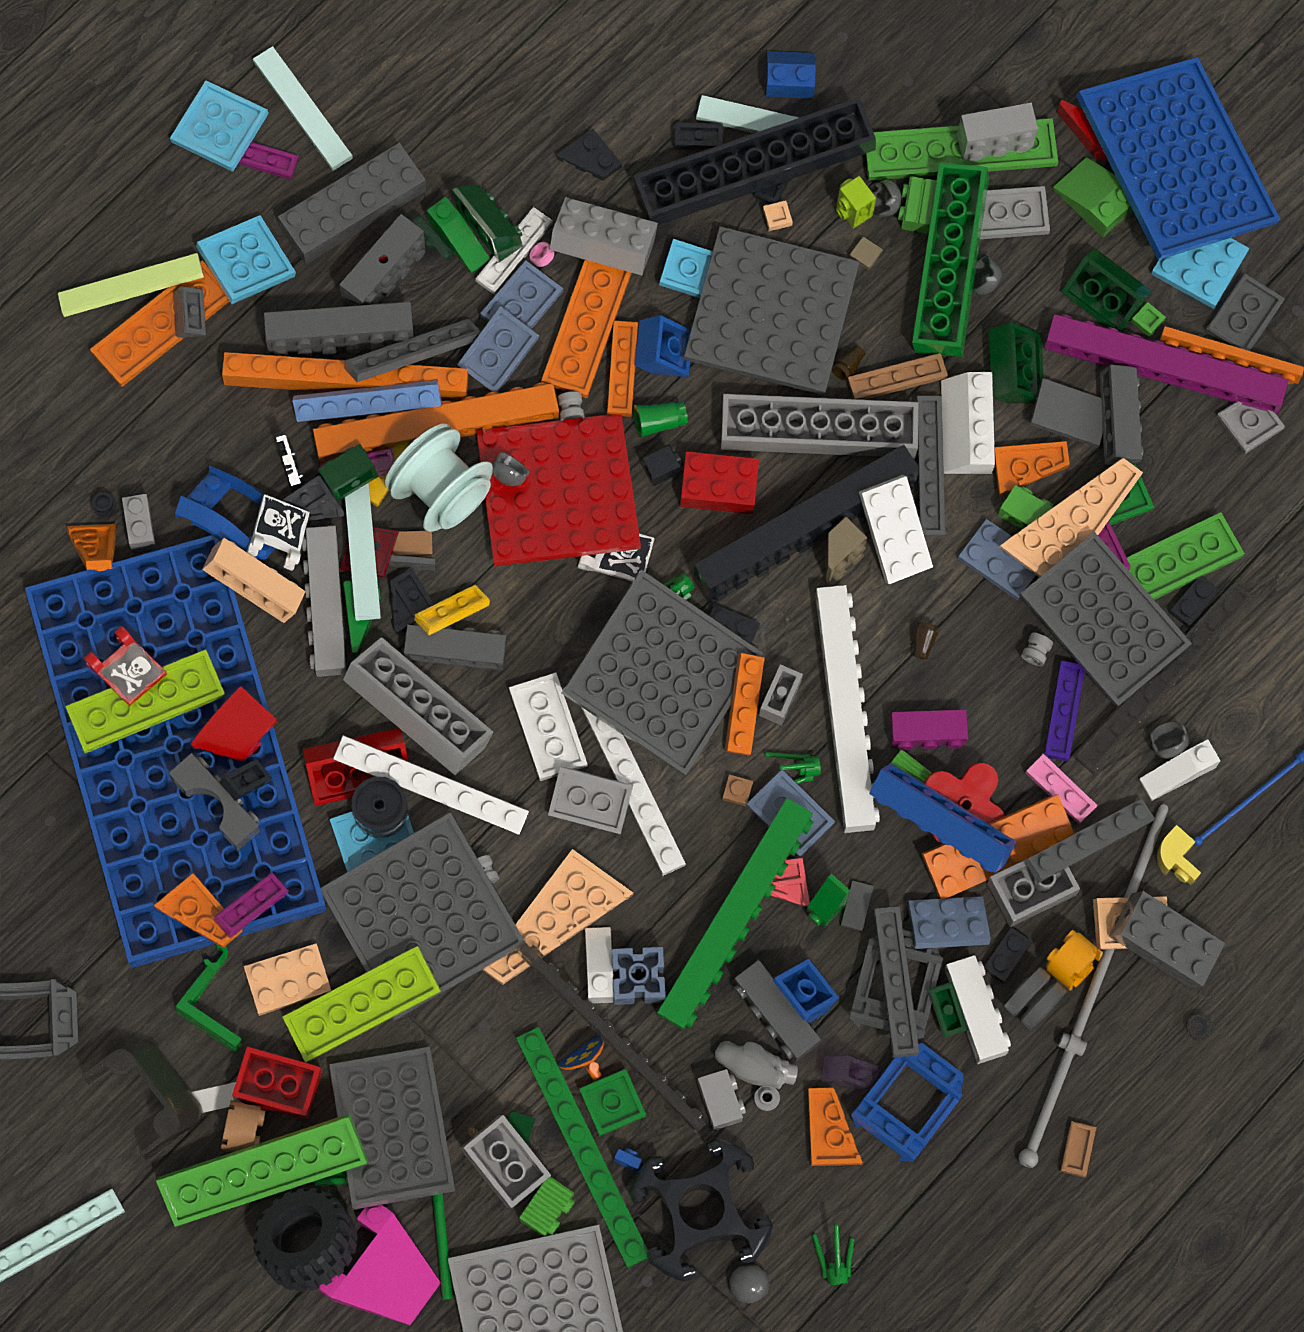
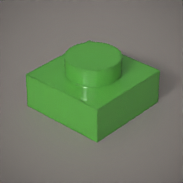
(1148, 319)

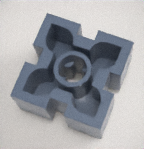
(649, 964)

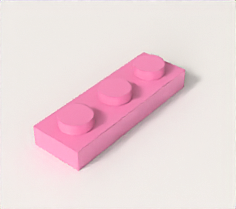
(1054, 781)

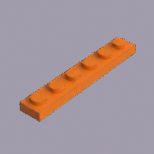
(1222, 352)

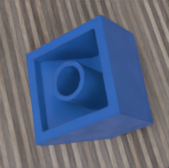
(790, 74)
(662, 347)
(806, 990)

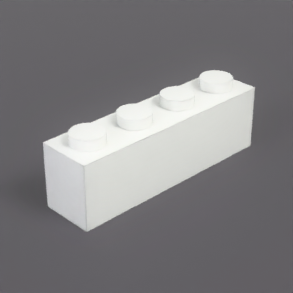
(977, 1008)

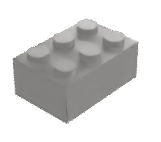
(997, 132)
(1021, 895)
(505, 1161)

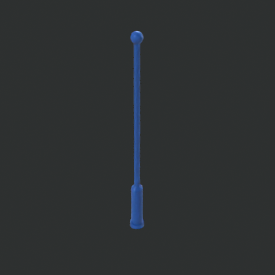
(1299, 759)

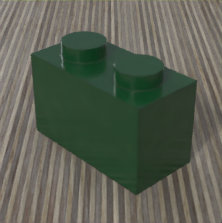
(348, 472)

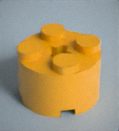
(1073, 960)

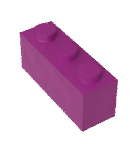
(928, 729)

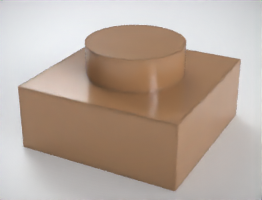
(737, 790)

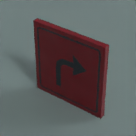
(383, 543)

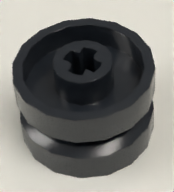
(368, 798)

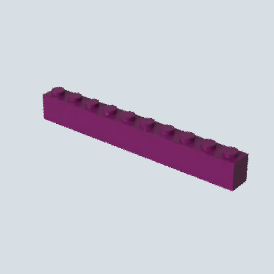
(1167, 363)

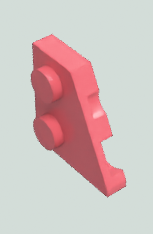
(792, 884)

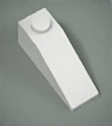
(1180, 770)
(599, 965)

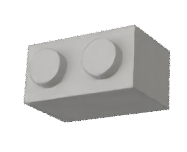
(139, 523)
(780, 694)
(720, 1099)

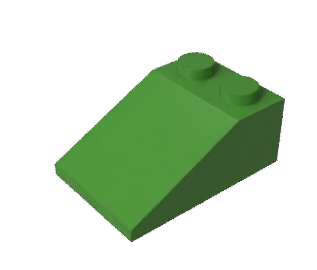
(1095, 196)

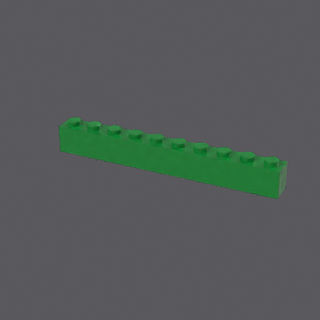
(734, 915)

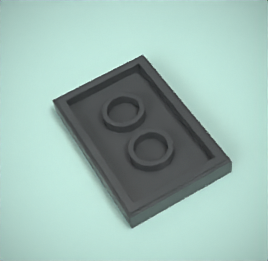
(1245, 314)
(1068, 413)

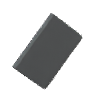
(189, 312)

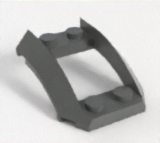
(874, 1012)
(62, 1018)

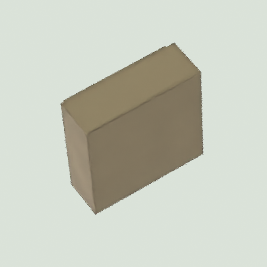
(866, 253)

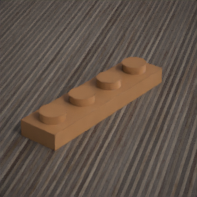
(897, 377)

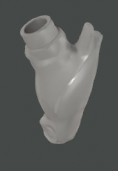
(755, 1064)

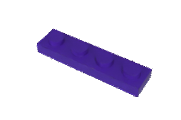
(1064, 711)

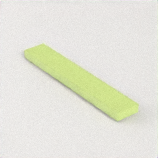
(130, 285)

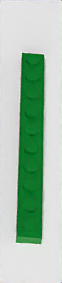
(583, 1147)

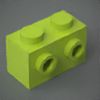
(855, 202)

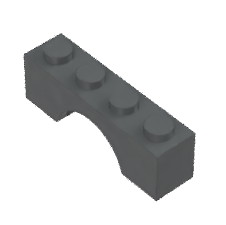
(194, 778)

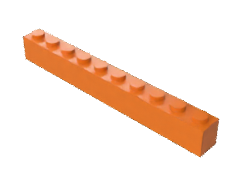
(330, 375)
(468, 415)

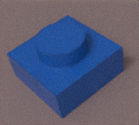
(628, 1159)

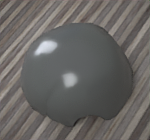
(887, 199)
(987, 276)
(509, 470)
(1169, 739)
(749, 1283)

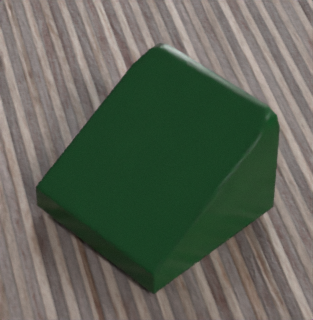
(522, 1124)

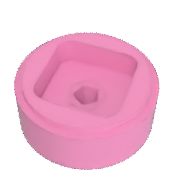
(541, 254)

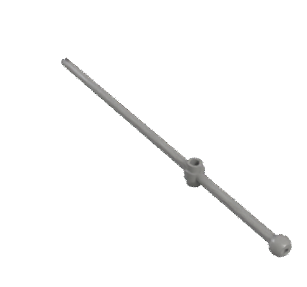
(1072, 1043)

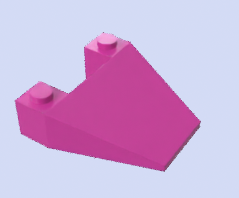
(390, 1274)

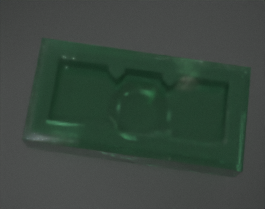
(432, 239)

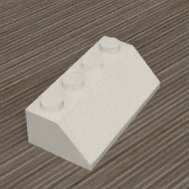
(968, 423)

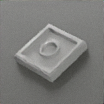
(1249, 425)

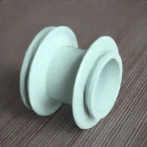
(439, 478)

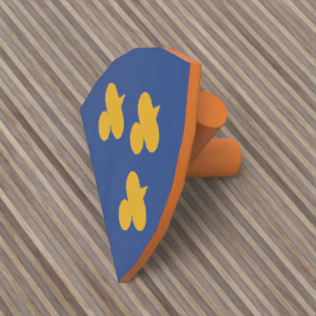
(585, 1057)

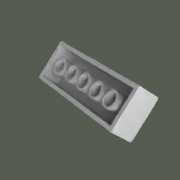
(418, 706)

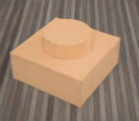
(777, 215)

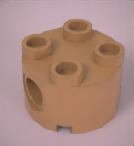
(242, 1126)

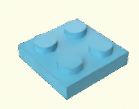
(686, 268)

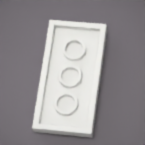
(895, 529)
(547, 726)

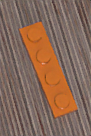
(622, 368)
(744, 704)

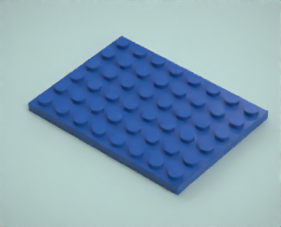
(1177, 158)

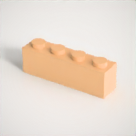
(254, 580)

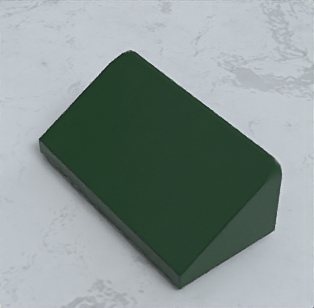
(947, 1009)

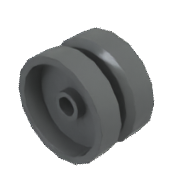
(1037, 1001)

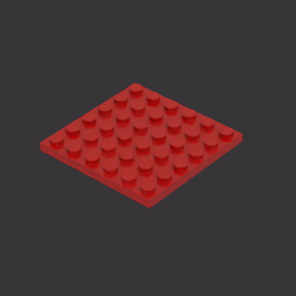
(573, 497)

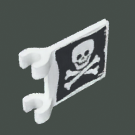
(279, 527)
(620, 564)

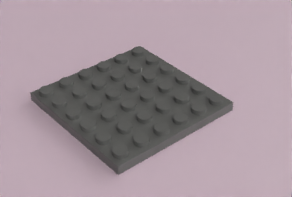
(771, 311)
(660, 673)
(426, 896)

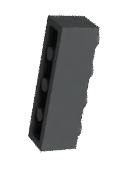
(1121, 414)
(456, 647)
(776, 1012)

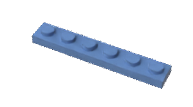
(367, 400)

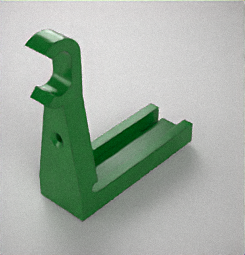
(186, 1008)

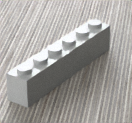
(325, 601)

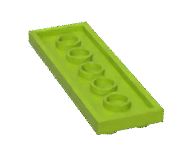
(108, 718)
(362, 1004)

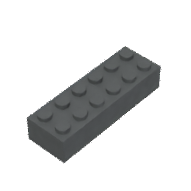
(352, 203)
(337, 329)

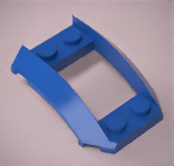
(205, 496)
(890, 1129)

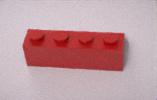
(338, 781)

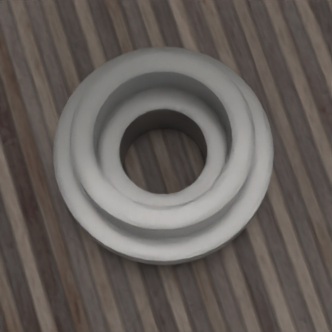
(767, 1106)

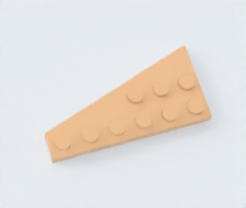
(1072, 520)
(565, 906)

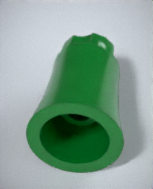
(659, 417)

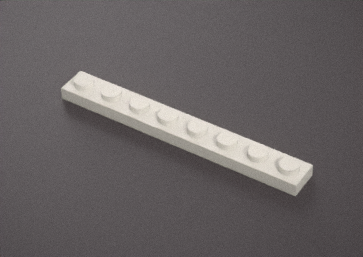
(431, 784)
(641, 801)

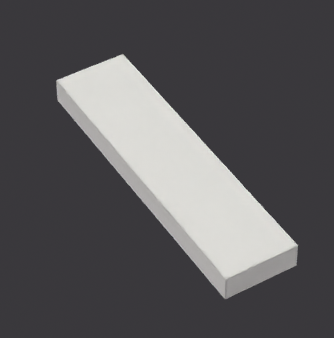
(496, 272)

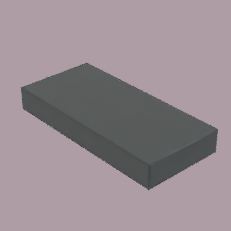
(412, 562)
(857, 906)

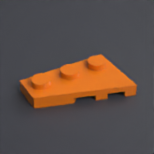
(1028, 463)
(94, 544)
(195, 908)
(829, 1133)

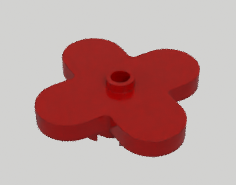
(974, 785)

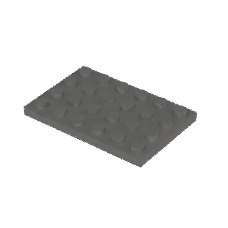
(1105, 619)
(399, 1126)

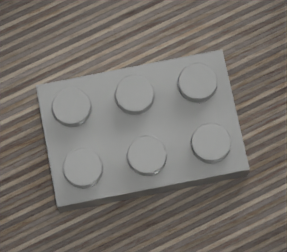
(1015, 213)
(590, 800)

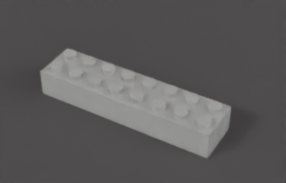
(818, 425)

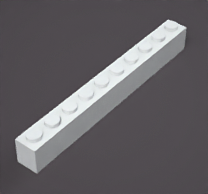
(845, 708)

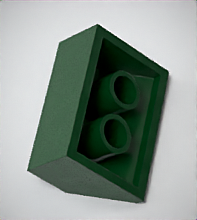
(488, 221)
(1106, 290)
(1015, 363)

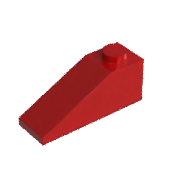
(1080, 126)

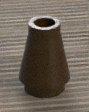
(847, 364)
(924, 638)

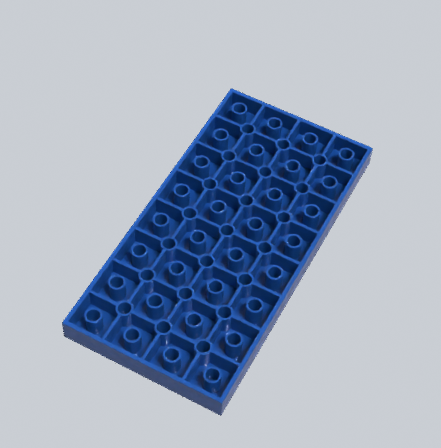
(139, 817)

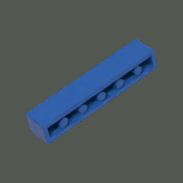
(942, 818)

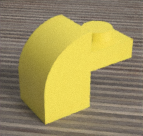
(1171, 855)

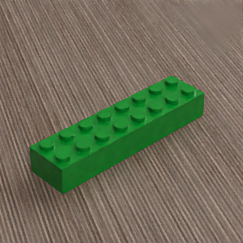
(951, 259)

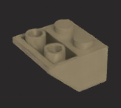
(843, 547)

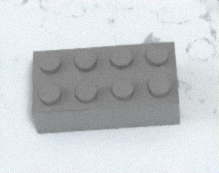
(603, 236)

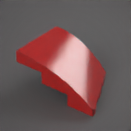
(235, 727)

